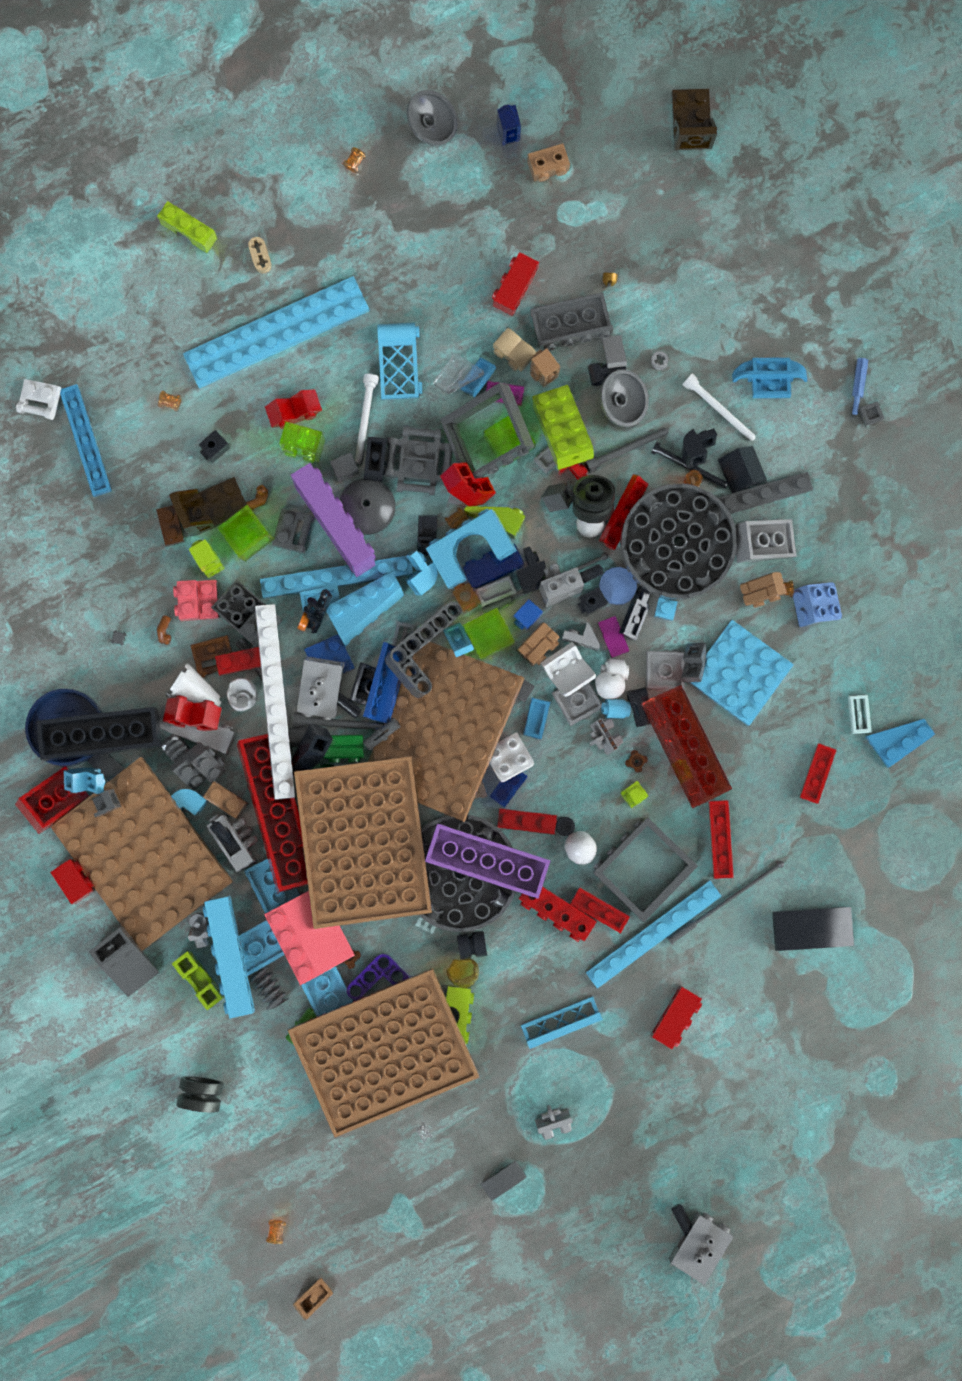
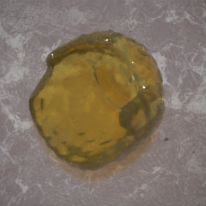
(463, 972)

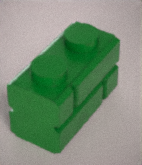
(346, 747)

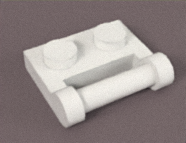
(41, 393)

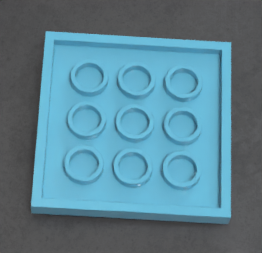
(741, 673)

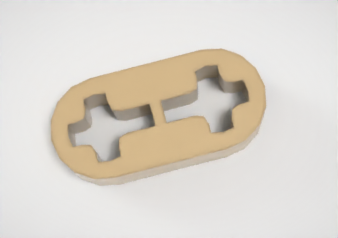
(255, 256)

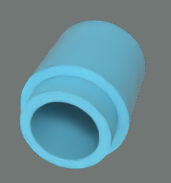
(616, 708)

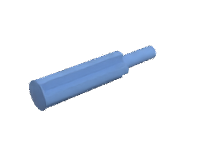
(859, 382)

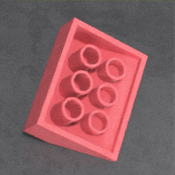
(306, 948)

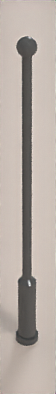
(508, 600)
(693, 924)

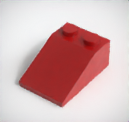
(49, 802)

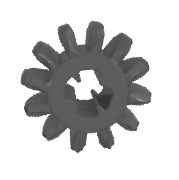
(175, 747)

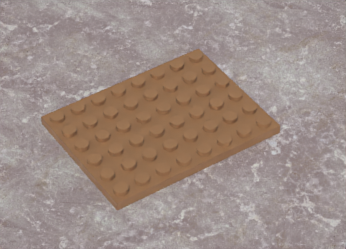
(451, 727)
(362, 842)
(142, 855)
(383, 1052)

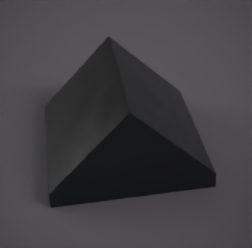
(742, 469)
(362, 684)

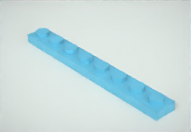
(333, 576)
(653, 934)

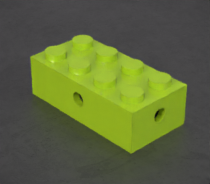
(563, 427)

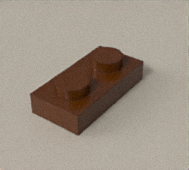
(170, 526)

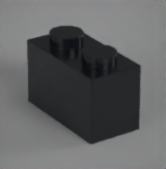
(375, 459)

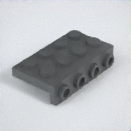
(571, 322)

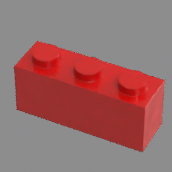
(515, 283)
(676, 1017)

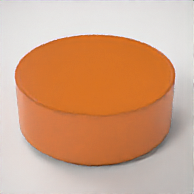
(303, 622)

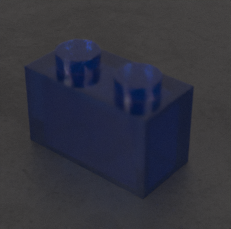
(508, 124)
(506, 790)

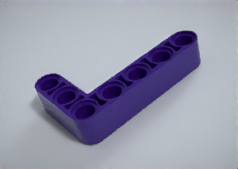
(379, 972)

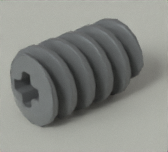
(268, 989)

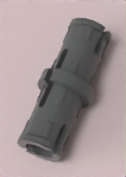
(392, 726)

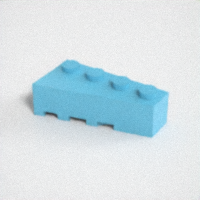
(363, 606)

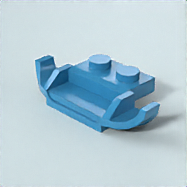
(770, 376)

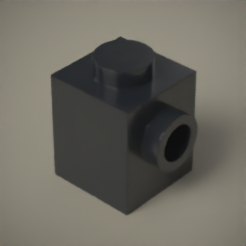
(213, 446)
(591, 602)

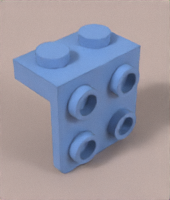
(816, 604)

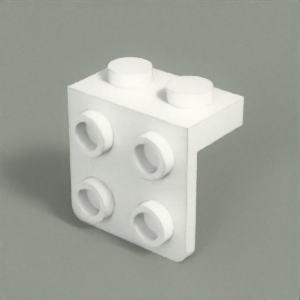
(568, 670)
(510, 758)

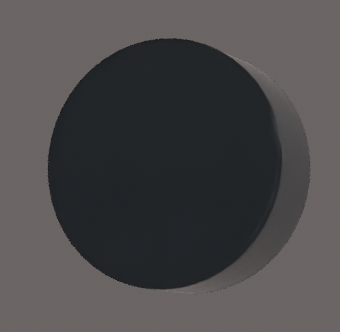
(565, 826)

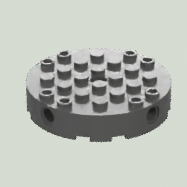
(706, 535)
(468, 901)

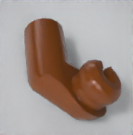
(260, 498)
(161, 630)

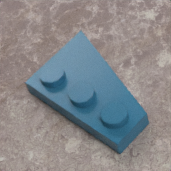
(900, 741)

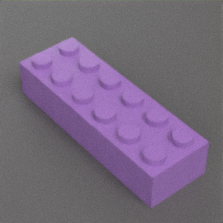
(333, 519)
(487, 861)

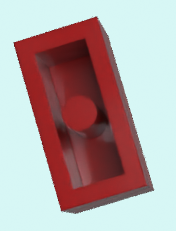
(73, 881)

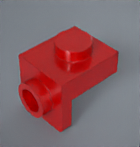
(577, 470)

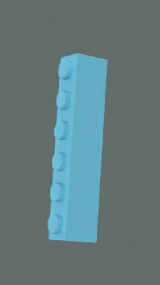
(229, 957)

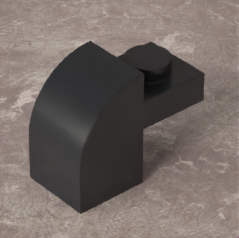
(695, 445)
(531, 576)

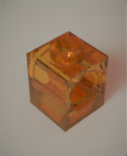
(466, 605)

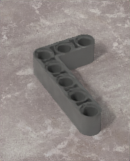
(417, 641)

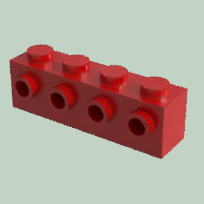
(561, 913)

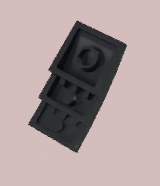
(813, 928)

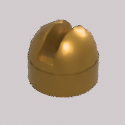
(609, 277)

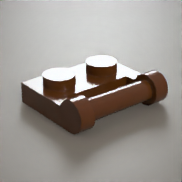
(207, 651)

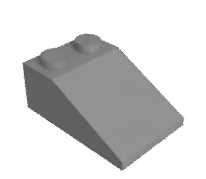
(764, 540)

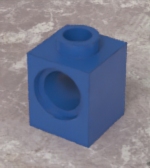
(527, 615)

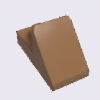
(312, 1298)

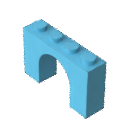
(444, 550)

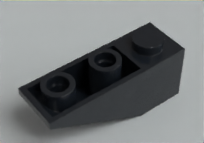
(311, 748)

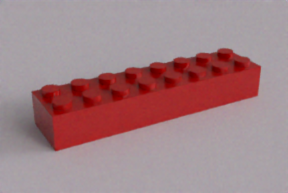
(276, 818)

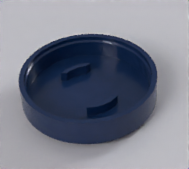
(54, 705)

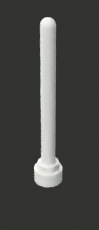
(370, 383)
(693, 384)

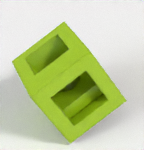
(634, 794)

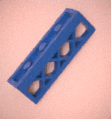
(383, 689)

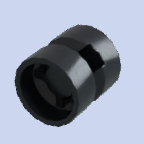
(471, 945)

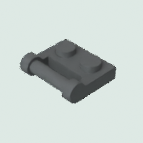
(287, 529)

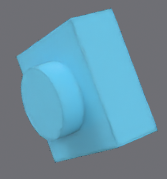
(665, 609)

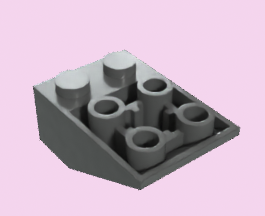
(238, 609)
(124, 961)

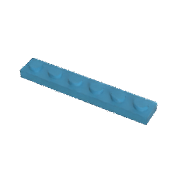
(85, 440)

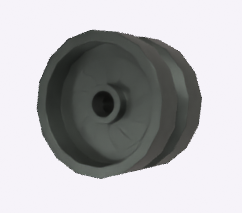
(593, 499)
(200, 1094)

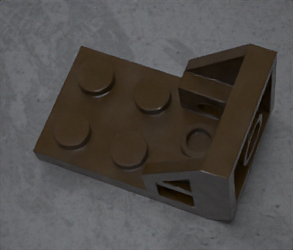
(691, 120)
(209, 507)

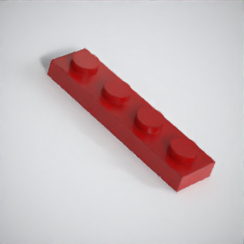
(631, 495)
(720, 839)

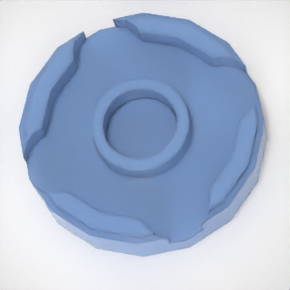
(617, 586)

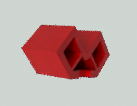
(295, 409)
(462, 485)
(200, 715)

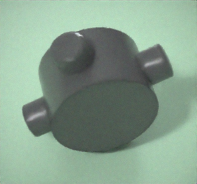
(118, 638)

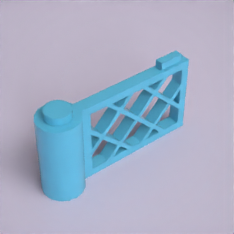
(393, 336)

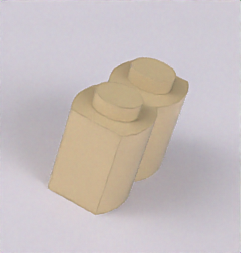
(513, 349)

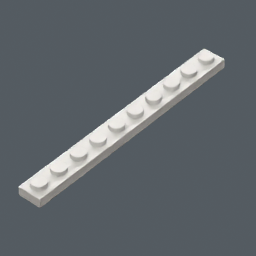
(274, 702)

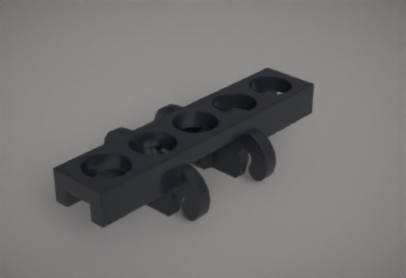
(312, 615)

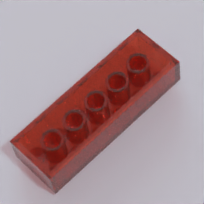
(686, 746)

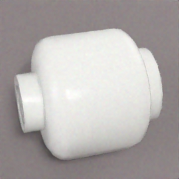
(616, 666)

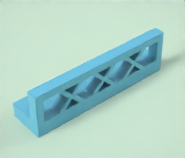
(562, 1030)

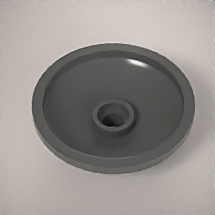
(438, 114)
(631, 398)
(377, 514)

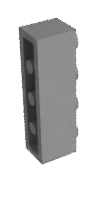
(219, 739)

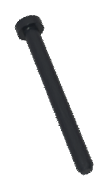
(678, 460)

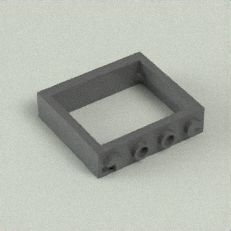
(456, 441)
(615, 851)

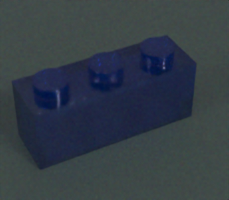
(490, 568)

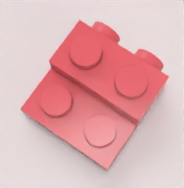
(195, 600)

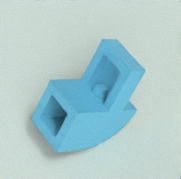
(425, 573)
(84, 780)
(191, 800)

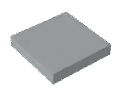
(664, 670)
(578, 704)

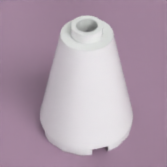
(193, 687)

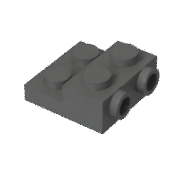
(198, 766)

